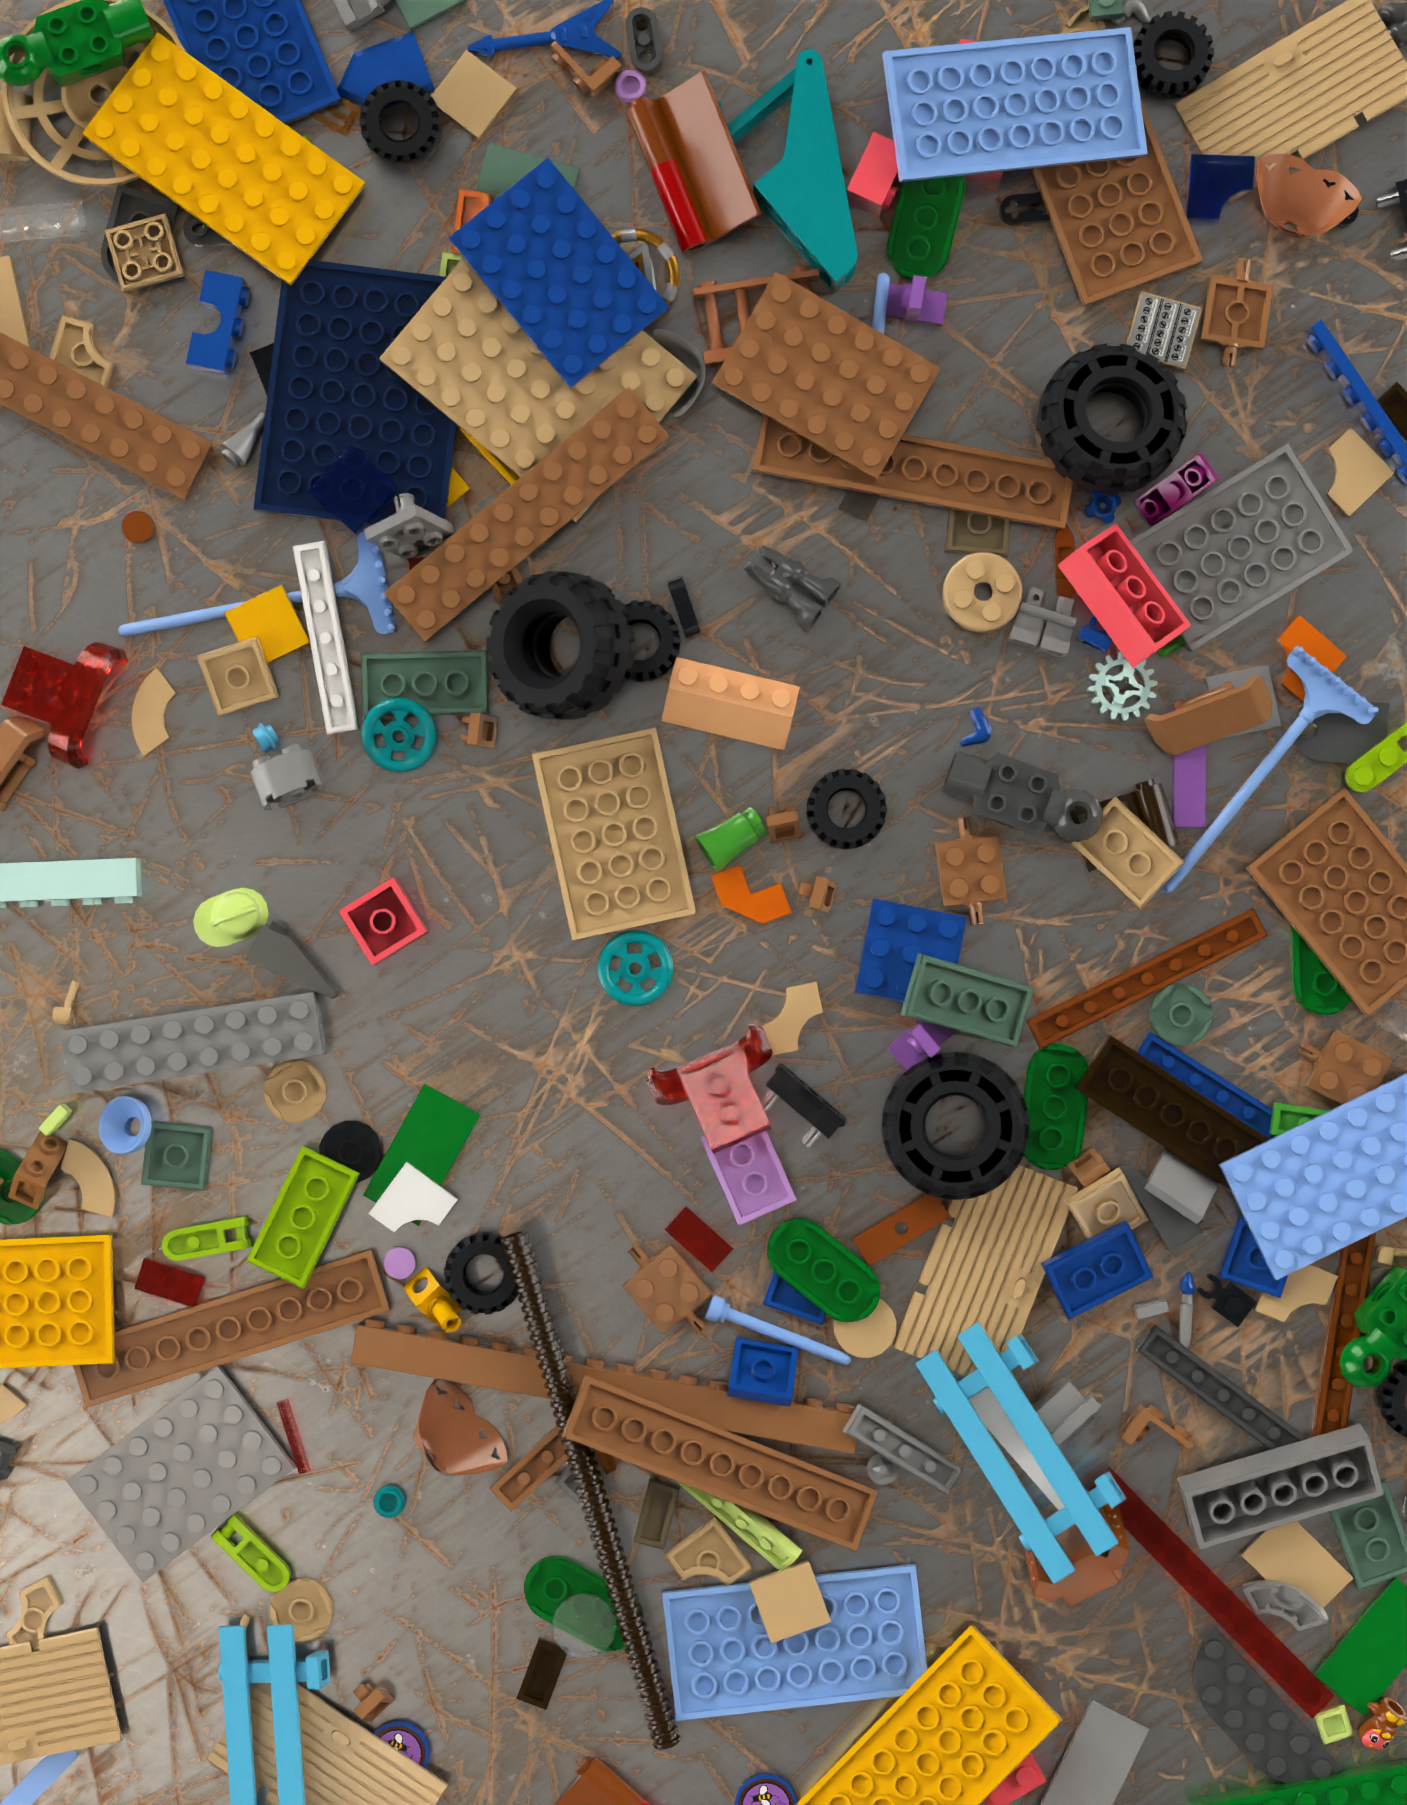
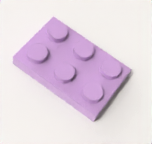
(751, 1177)

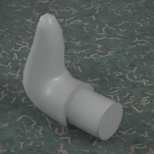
(1130, 7)

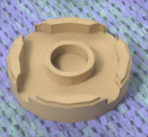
(295, 1091)
(868, 1336)
(304, 1605)

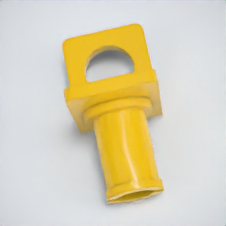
(434, 1301)

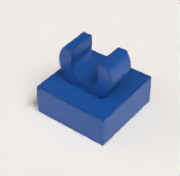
(1094, 638)

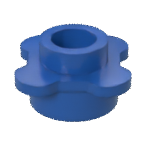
(1107, 513)

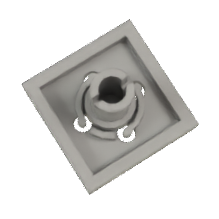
(408, 529)

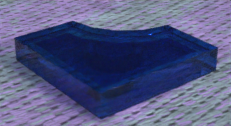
(1215, 181)

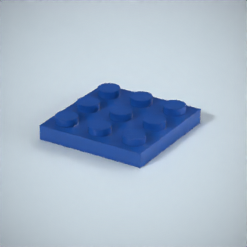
(894, 940)

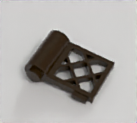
(1149, 806)

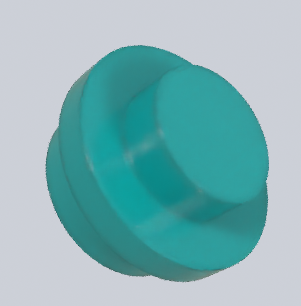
(389, 1501)

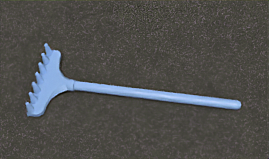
(363, 584)
(1323, 695)

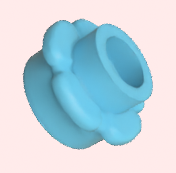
(265, 737)

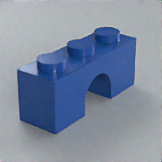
(215, 350)

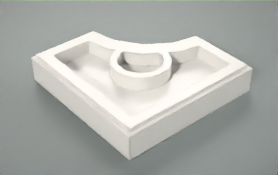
(412, 1198)

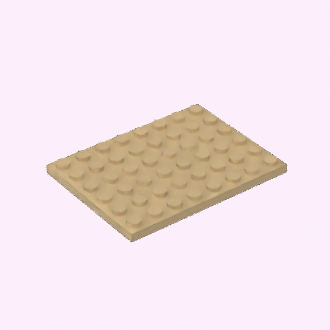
(500, 388)

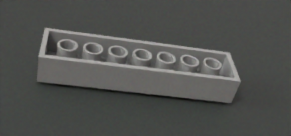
(193, 1042)

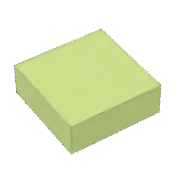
(55, 1120)
(1333, 1724)

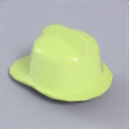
(230, 917)

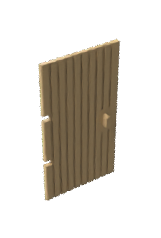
(1301, 89)
(986, 1267)
(55, 1697)
(338, 1755)

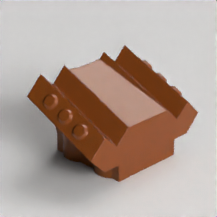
(1092, 1572)

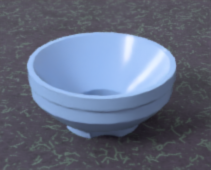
(116, 1121)

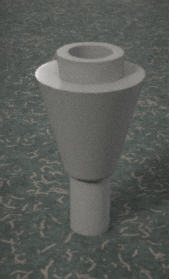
(239, 446)

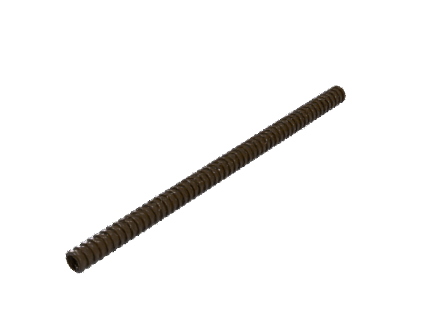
(592, 1495)

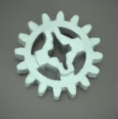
(1117, 700)

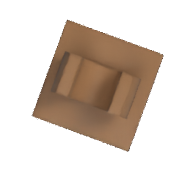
(481, 730)
(783, 825)
(820, 894)
(1088, 1167)
(372, 1701)

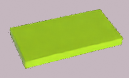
(303, 1217)

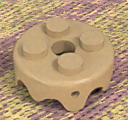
(968, 610)

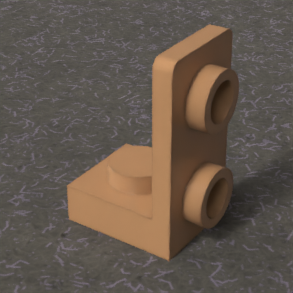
(602, 73)
(36, 1170)
(1137, 1427)

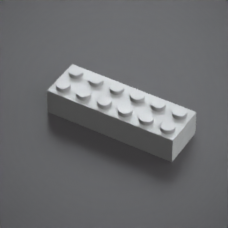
(1280, 1486)

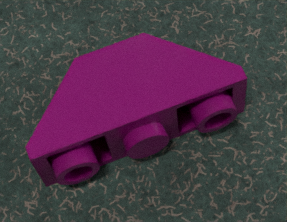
(1176, 489)

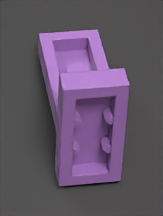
(916, 303)
(918, 1042)

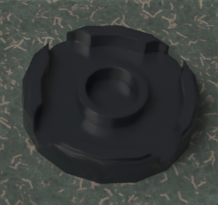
(353, 1146)

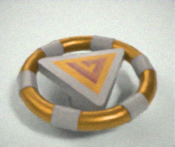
(643, 258)

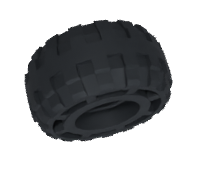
(1086, 455)
(523, 638)
(955, 1175)

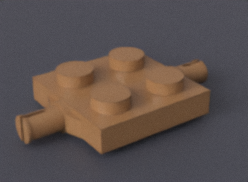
(1236, 312)
(970, 870)
(1345, 1067)
(667, 1289)

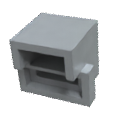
(1066, 1411)

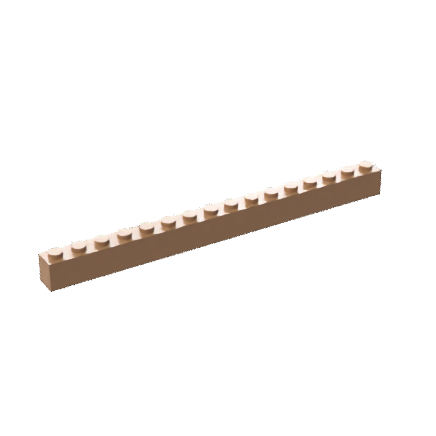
(518, 1372)

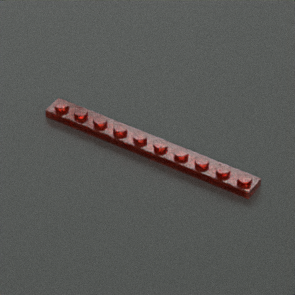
(1220, 1602)

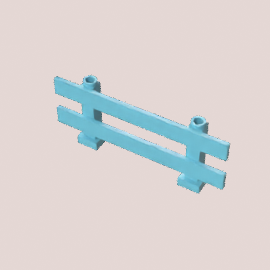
(1080, 1507)
(283, 1672)

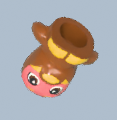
(1380, 1728)

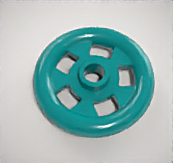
(400, 708)
(649, 944)

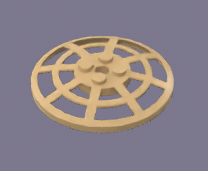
(79, 107)

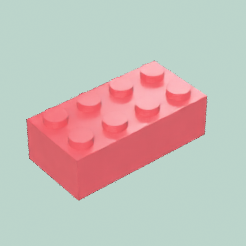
(1124, 595)

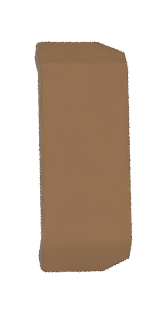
(1211, 716)
(14, 737)

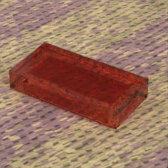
(698, 1238)

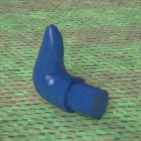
(982, 726)

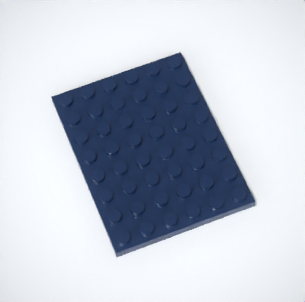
(336, 392)

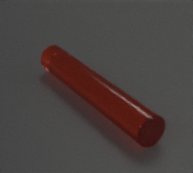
(293, 1436)

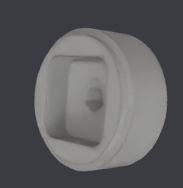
(881, 1469)

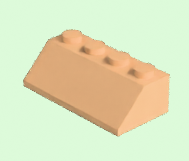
(730, 703)

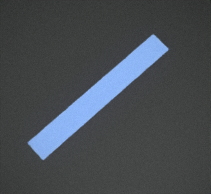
(40, 1779)

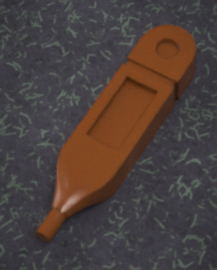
(1063, 547)

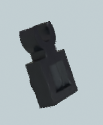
(1229, 1302)

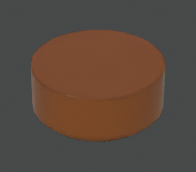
(138, 527)

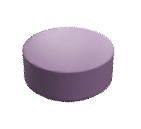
(630, 86)
(400, 1262)

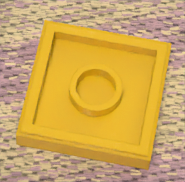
(272, 620)

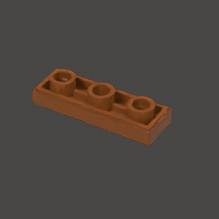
(883, 1239)

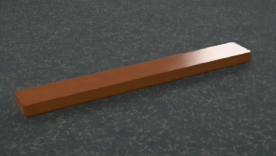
(1146, 978)
(1348, 1294)

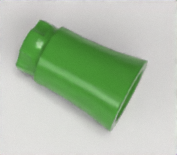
(730, 838)

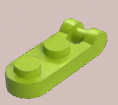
(1377, 762)
(206, 1239)
(253, 1555)

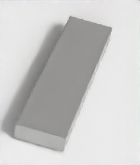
(902, 1449)

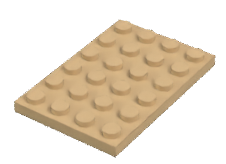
(614, 833)

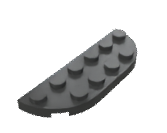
(1256, 1715)

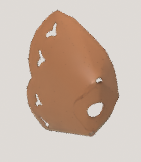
(1303, 195)
(454, 1434)

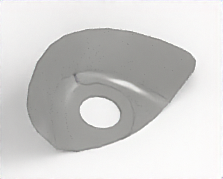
(691, 358)

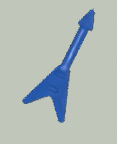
(572, 34)

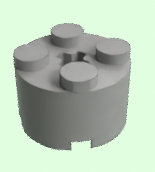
(286, 777)

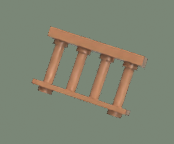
(710, 290)

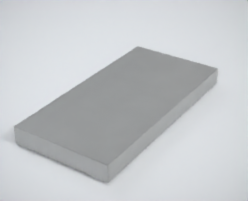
(1096, 1759)

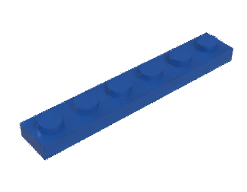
(1358, 393)

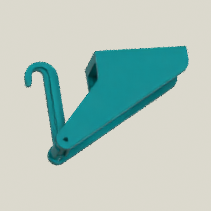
(807, 186)

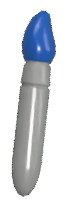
(1186, 1308)

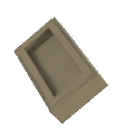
(656, 1514)

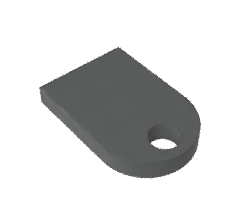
(132, 206)
(1341, 738)

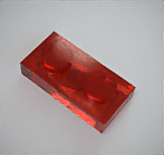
(170, 1282)

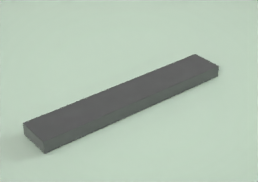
(1217, 1390)

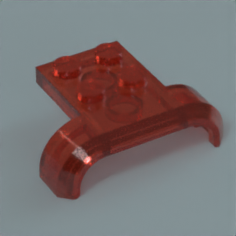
(62, 694)
(720, 1089)

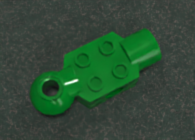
(75, 42)
(1385, 1323)

